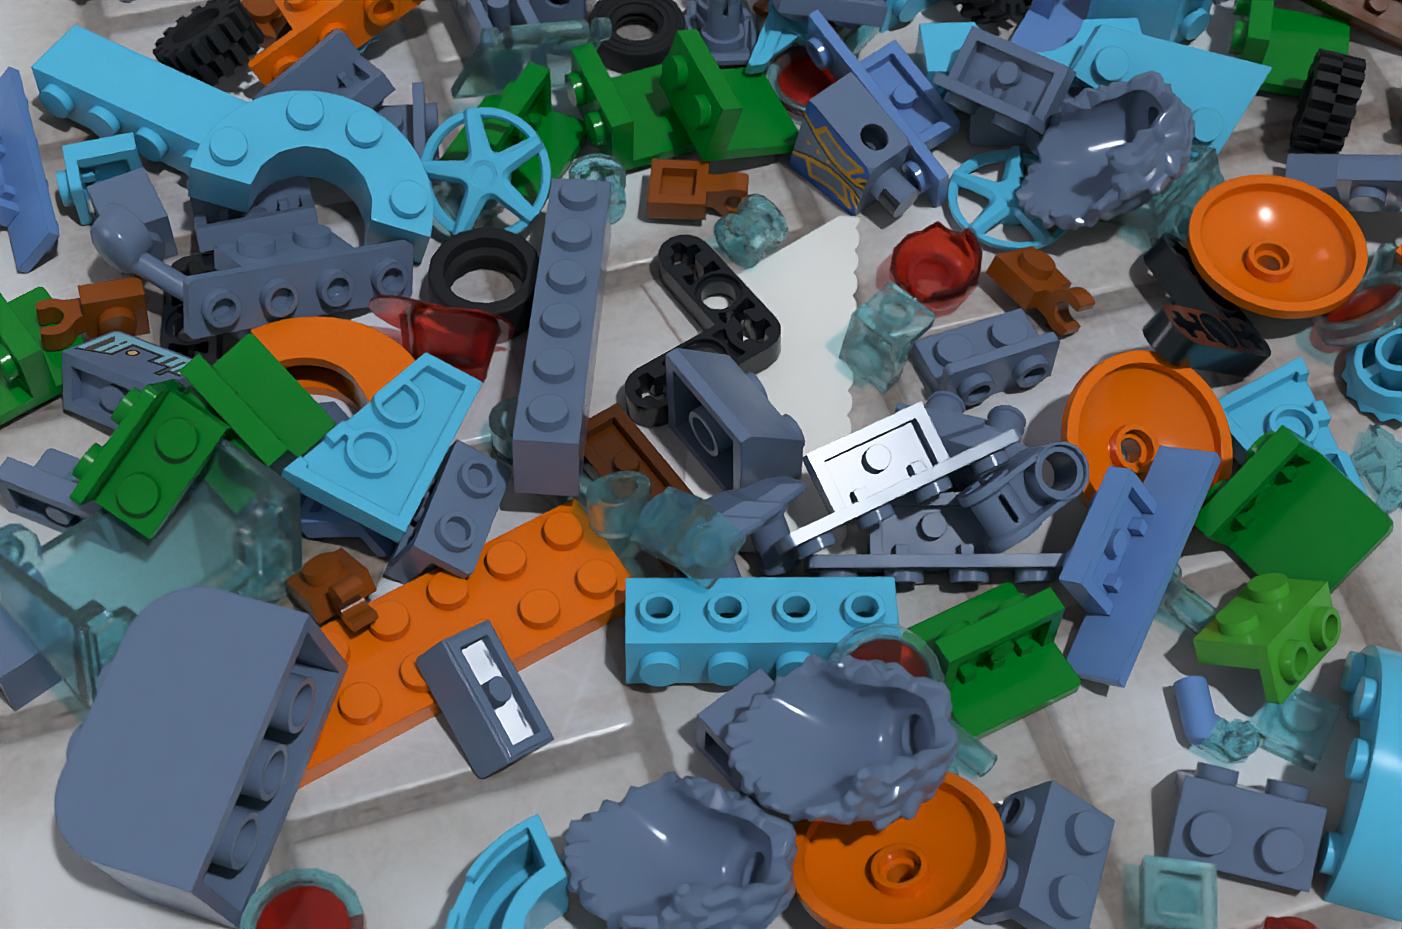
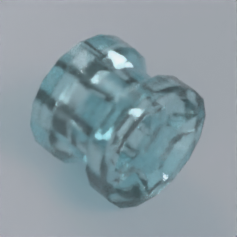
(604, 168)
(751, 230)

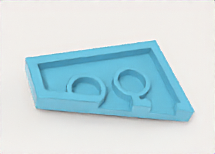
(1207, 82)
(1283, 400)
(390, 449)

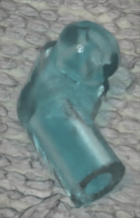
(1186, 605)

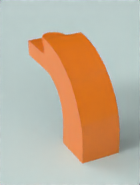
(335, 356)

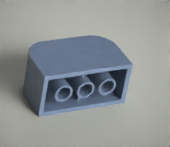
(197, 748)

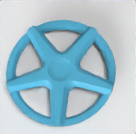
(487, 172)
(1001, 197)

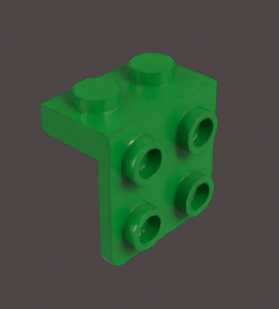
(1284, 41)
(723, 109)
(625, 113)
(1293, 513)

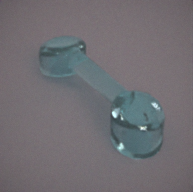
(611, 500)

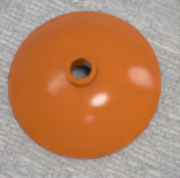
(1276, 246)
(1142, 405)
(912, 872)

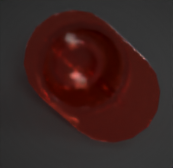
(452, 334)

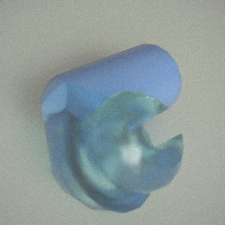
(1203, 728)

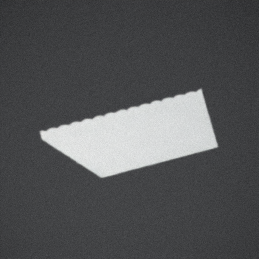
(812, 297)

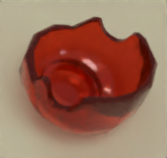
(937, 266)

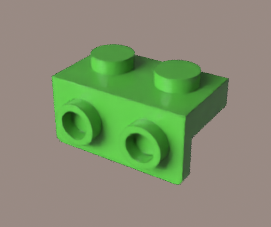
(1275, 628)

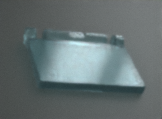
(545, 44)

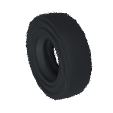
(633, 55)

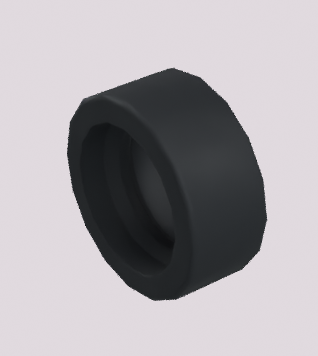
(486, 249)

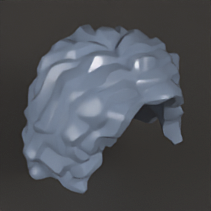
(1108, 153)
(845, 742)
(681, 858)

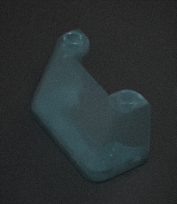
(87, 585)

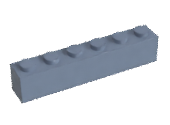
(562, 340)

